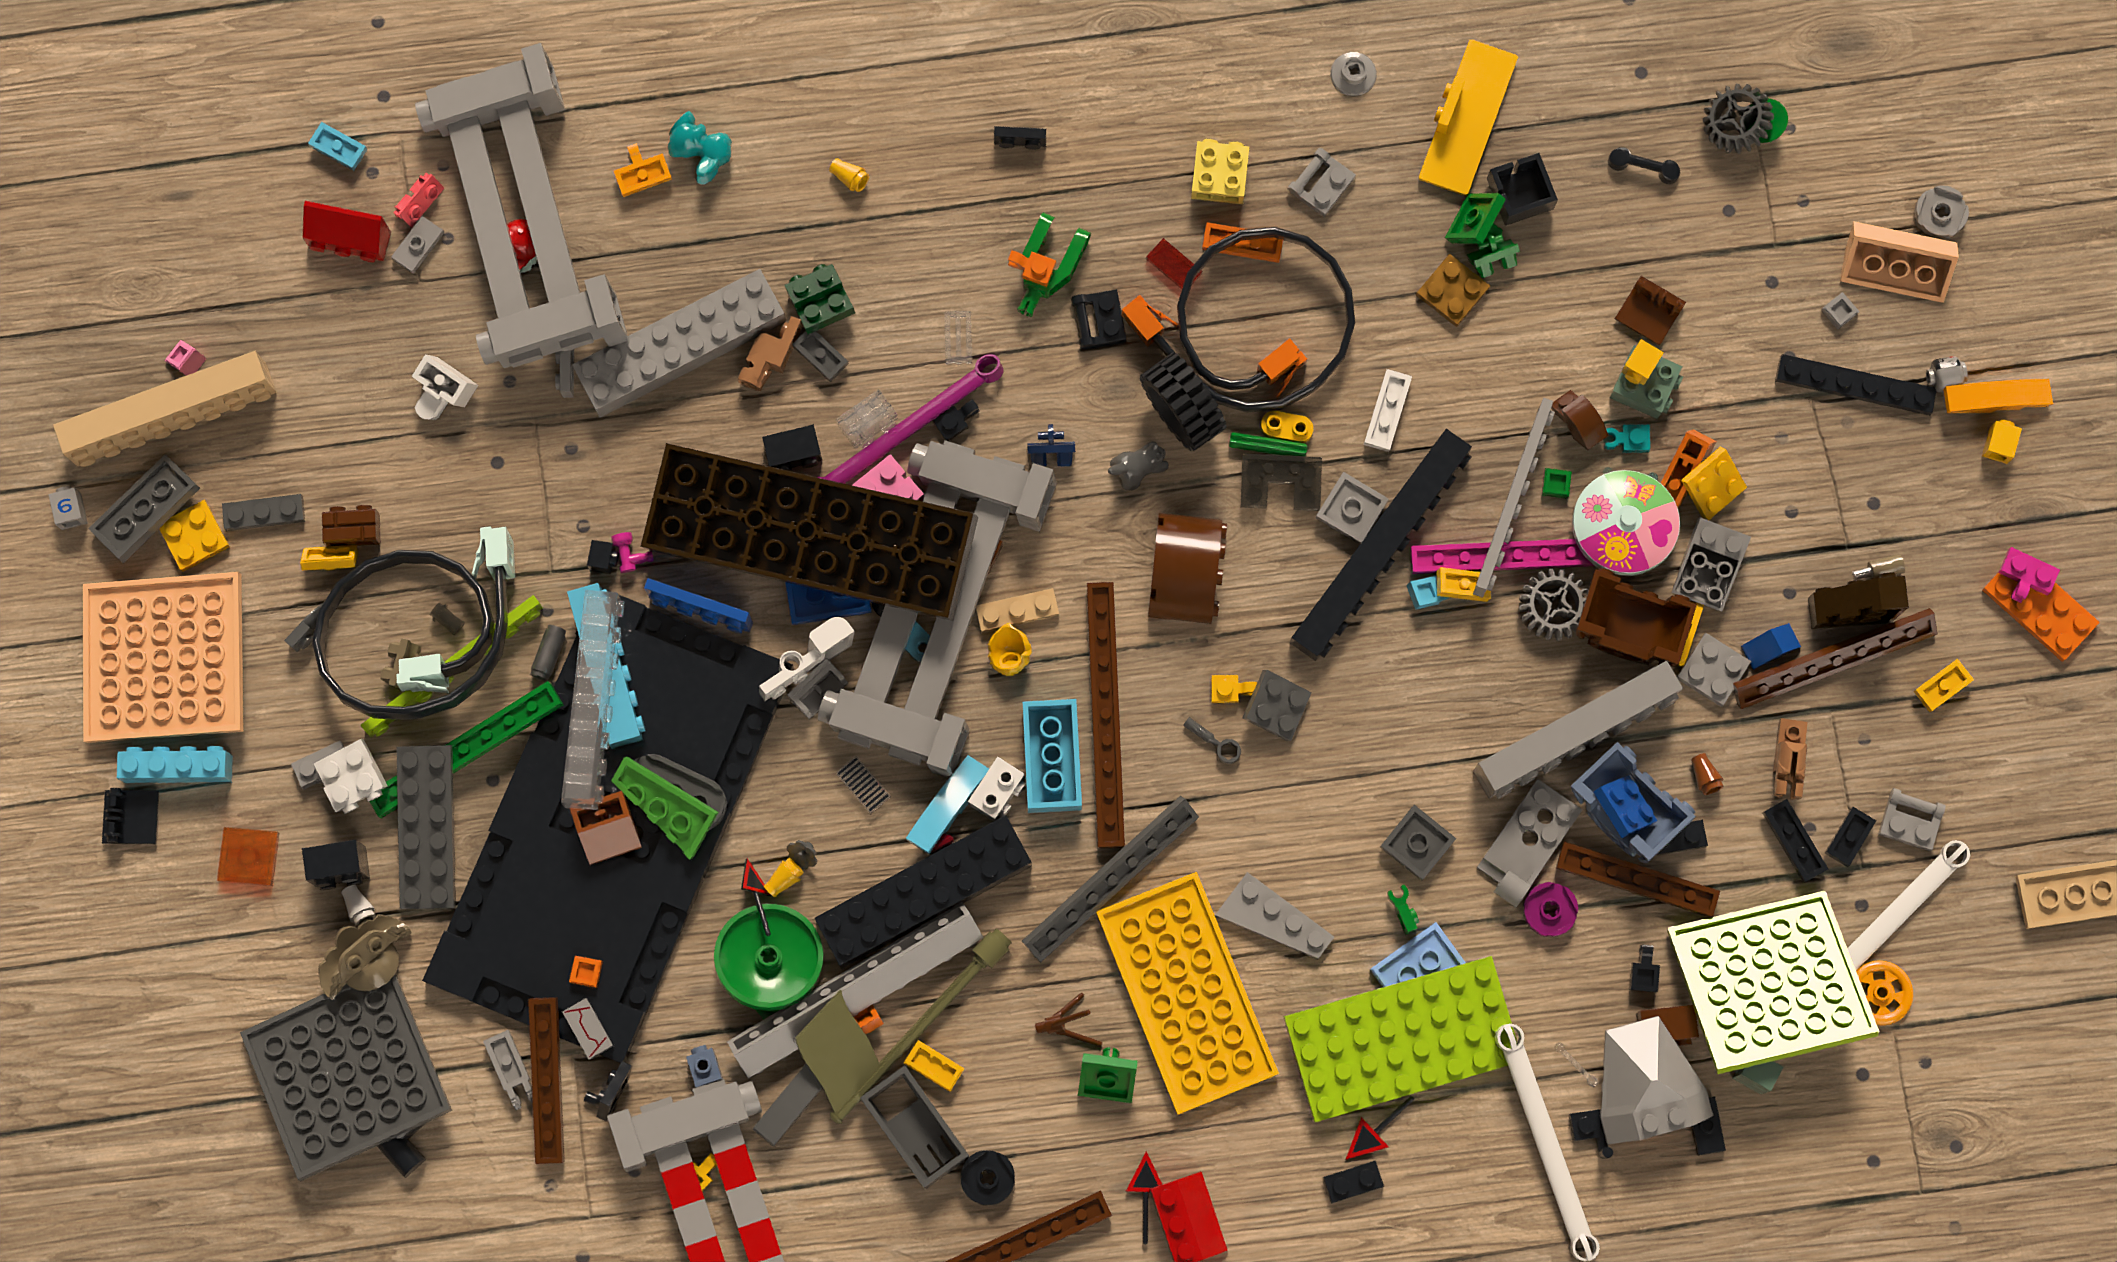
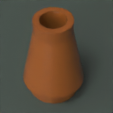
(1706, 775)

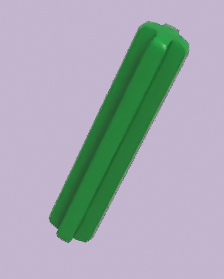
(1267, 445)

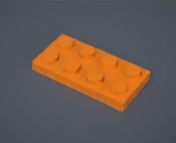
(2052, 618)

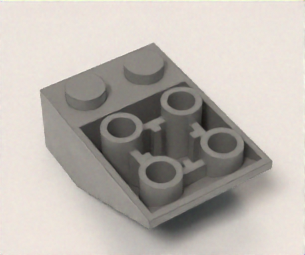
(1710, 564)

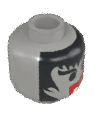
(1946, 372)

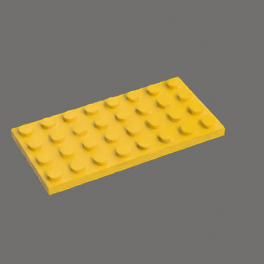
(1187, 993)

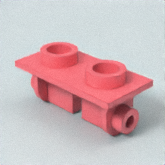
(425, 192)

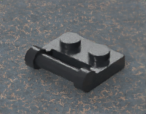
(1107, 316)

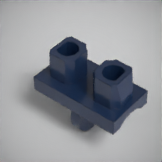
(1063, 449)

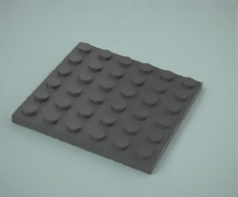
(344, 1075)

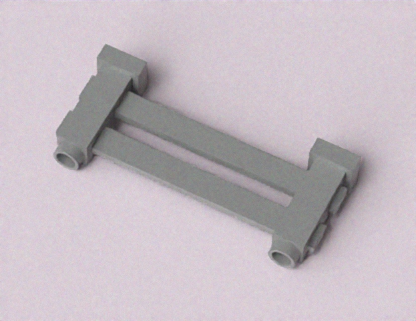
(570, 316)
(913, 731)

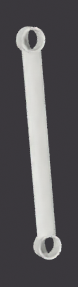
(1906, 903)
(1547, 1142)

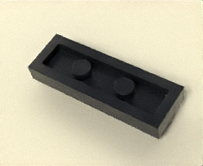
(1795, 840)

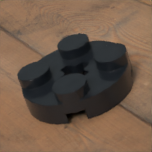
(972, 1174)

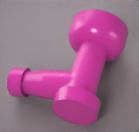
(629, 561)

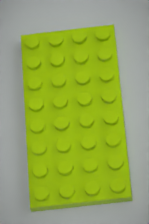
(1400, 1038)

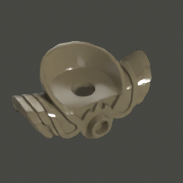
(362, 956)

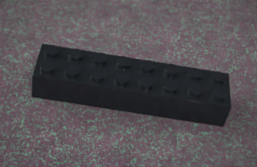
(923, 891)

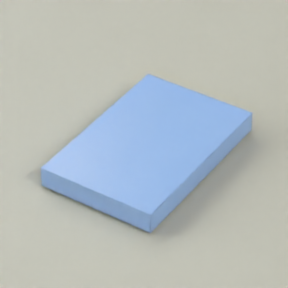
(1420, 956)

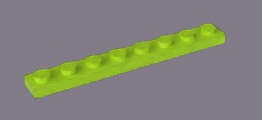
(524, 612)

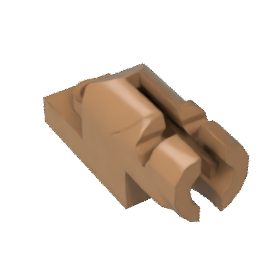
(769, 354)
(1790, 758)

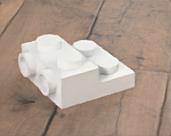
(350, 776)

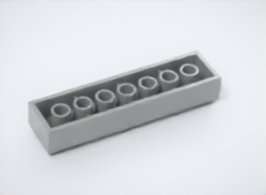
(680, 343)
(1576, 730)

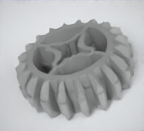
(1543, 625)

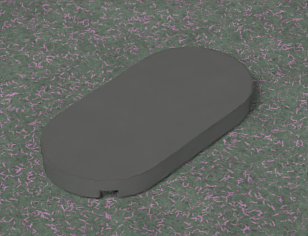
(688, 781)

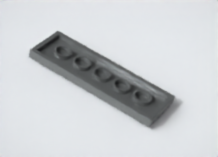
(426, 827)

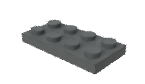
(144, 508)

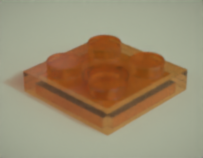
(248, 856)

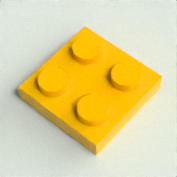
(1714, 483)
(193, 536)

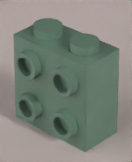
(1654, 395)

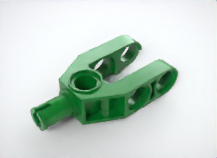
(1059, 277)

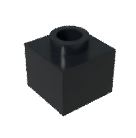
(602, 557)

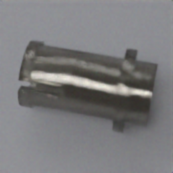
(446, 618)

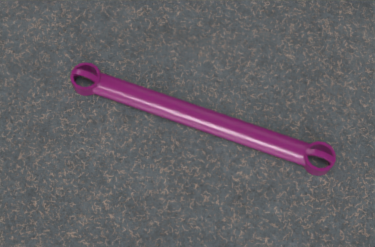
(918, 419)

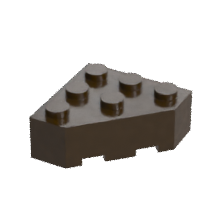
(1859, 602)

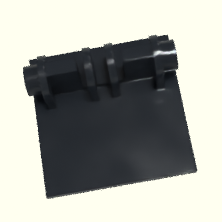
(130, 816)

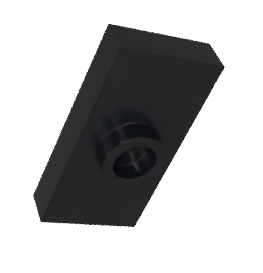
(1708, 1133)

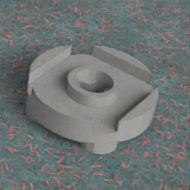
(1954, 206)

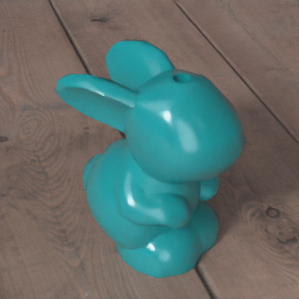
(691, 140)

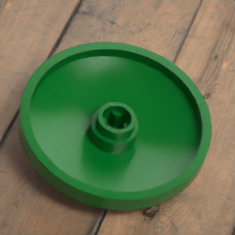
(771, 969)

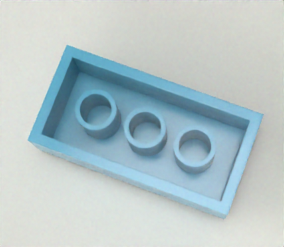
(1052, 756)

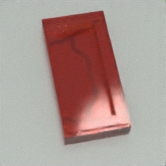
(1171, 262)

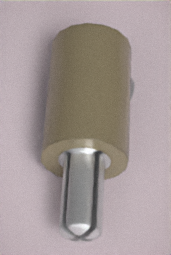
(1885, 565)

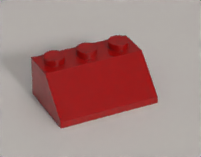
(345, 231)
(1188, 1219)

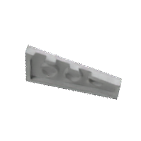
(1268, 914)

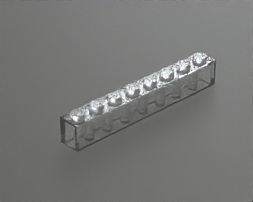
(591, 700)

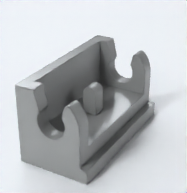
(810, 692)

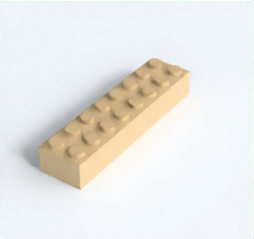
(165, 409)

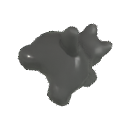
(1136, 465)

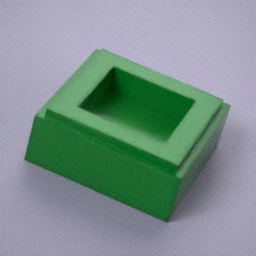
(1556, 483)

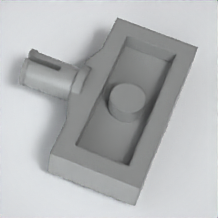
(305, 769)

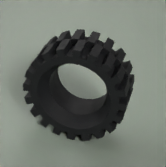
(1183, 401)

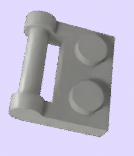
(1328, 188)
(1909, 828)

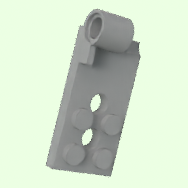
(1515, 863)

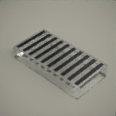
(863, 785)

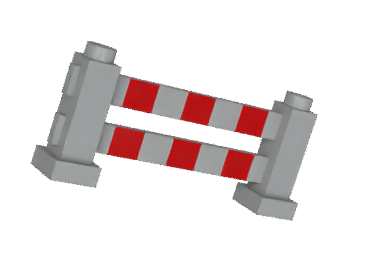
(665, 1130)

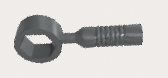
(1209, 737)

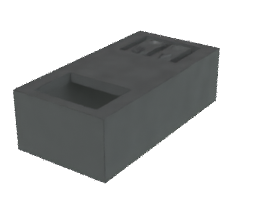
(916, 1129)

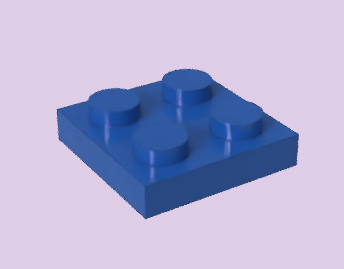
(1625, 806)

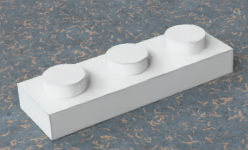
(1387, 410)

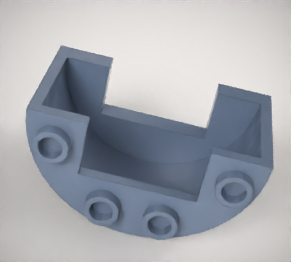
(1669, 812)

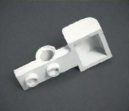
(824, 642)

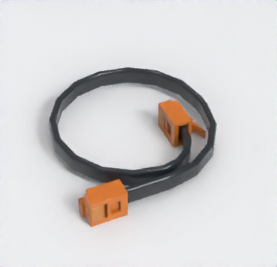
(1275, 365)

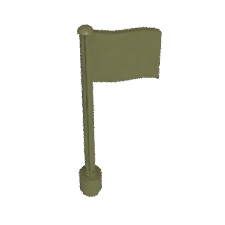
(842, 1053)

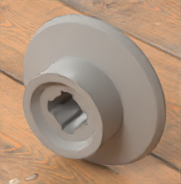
(1353, 84)

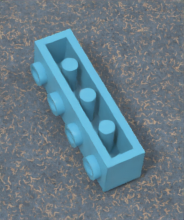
(174, 766)

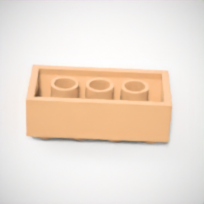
(1899, 262)

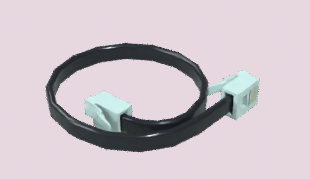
(431, 671)

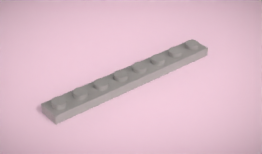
(1511, 507)

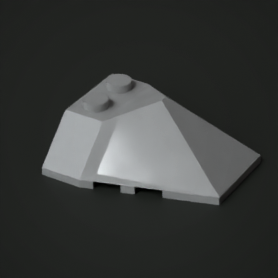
(1648, 1084)

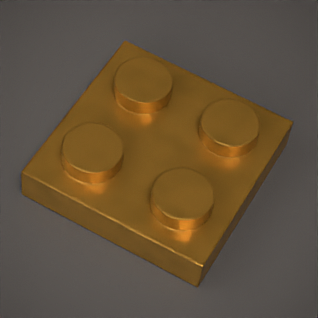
(1453, 290)

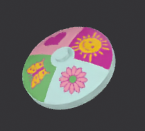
(1626, 522)

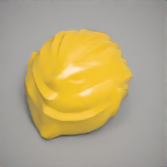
(1009, 650)

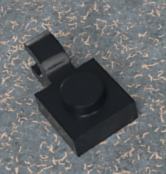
(953, 422)
(1645, 974)

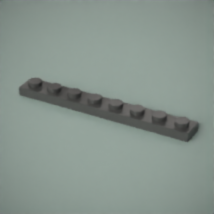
(1110, 879)

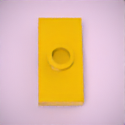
(329, 557)
(934, 1066)

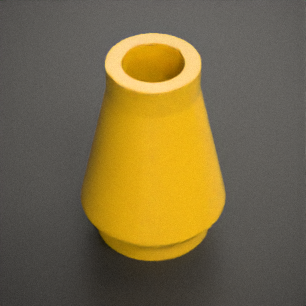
(850, 175)
(784, 877)

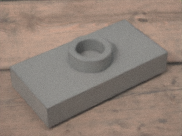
(417, 244)

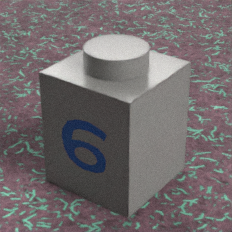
(67, 508)

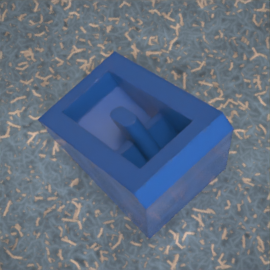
(1770, 645)

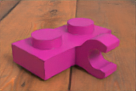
(2028, 573)

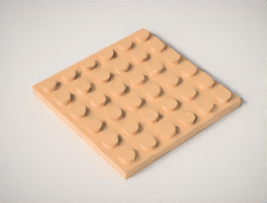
(162, 657)

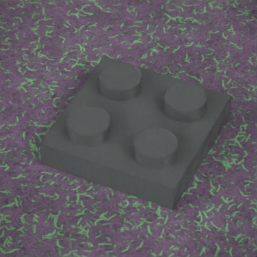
(1276, 705)
(1418, 842)

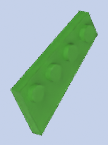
(672, 809)

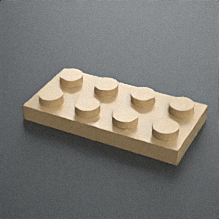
(2068, 894)

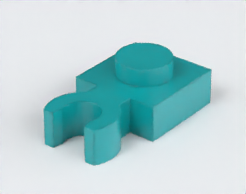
(1632, 438)

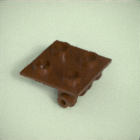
(1650, 310)

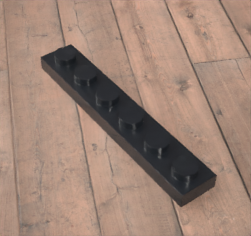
(1856, 384)

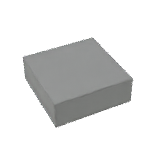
(1840, 310)

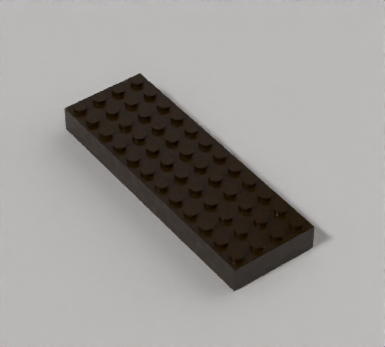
(809, 531)

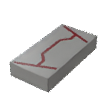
(588, 1028)

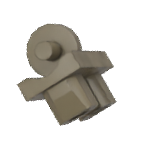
(397, 651)

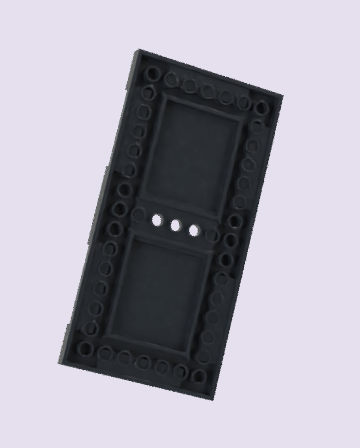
(533, 889)

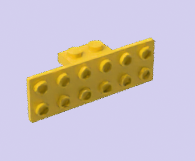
(1467, 117)

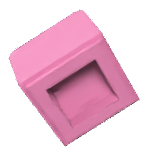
(185, 358)

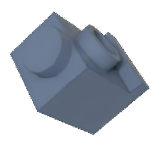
(713, 1071)

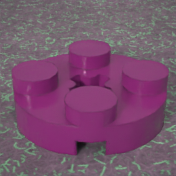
(1556, 895)

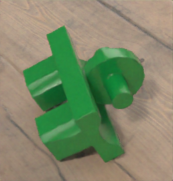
(1491, 250)

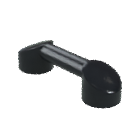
(1620, 158)

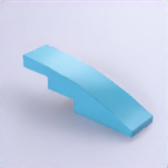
(947, 804)

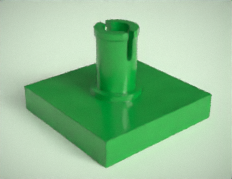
(1476, 219)
(1107, 1076)

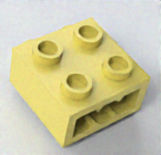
(1220, 171)

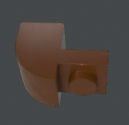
(1582, 419)

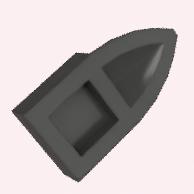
(302, 635)

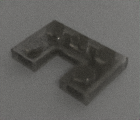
(1297, 470)

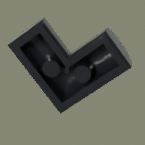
(403, 1153)

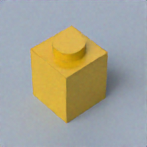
(1641, 363)
(2002, 441)

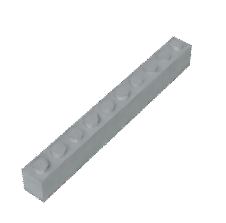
(860, 986)

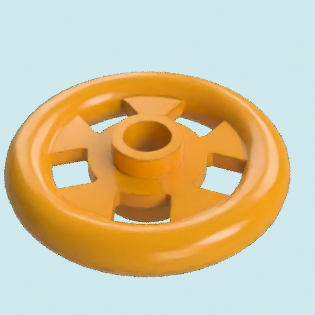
(1891, 973)

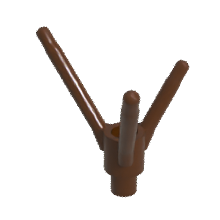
(1057, 1022)

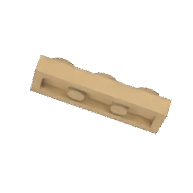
(1017, 610)

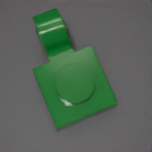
(1407, 917)

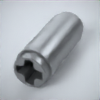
(548, 652)

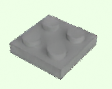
(1352, 508)
(1713, 669)

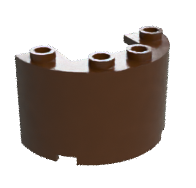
(1187, 568)
(1633, 622)

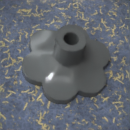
(802, 854)

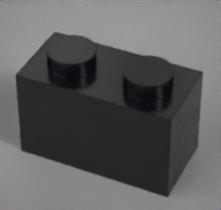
(793, 448)

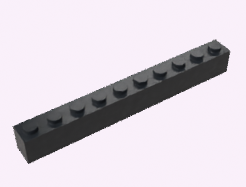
(1381, 544)

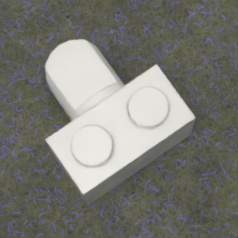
(441, 386)

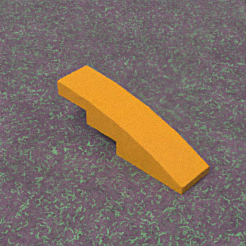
(1998, 395)

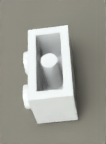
(997, 790)

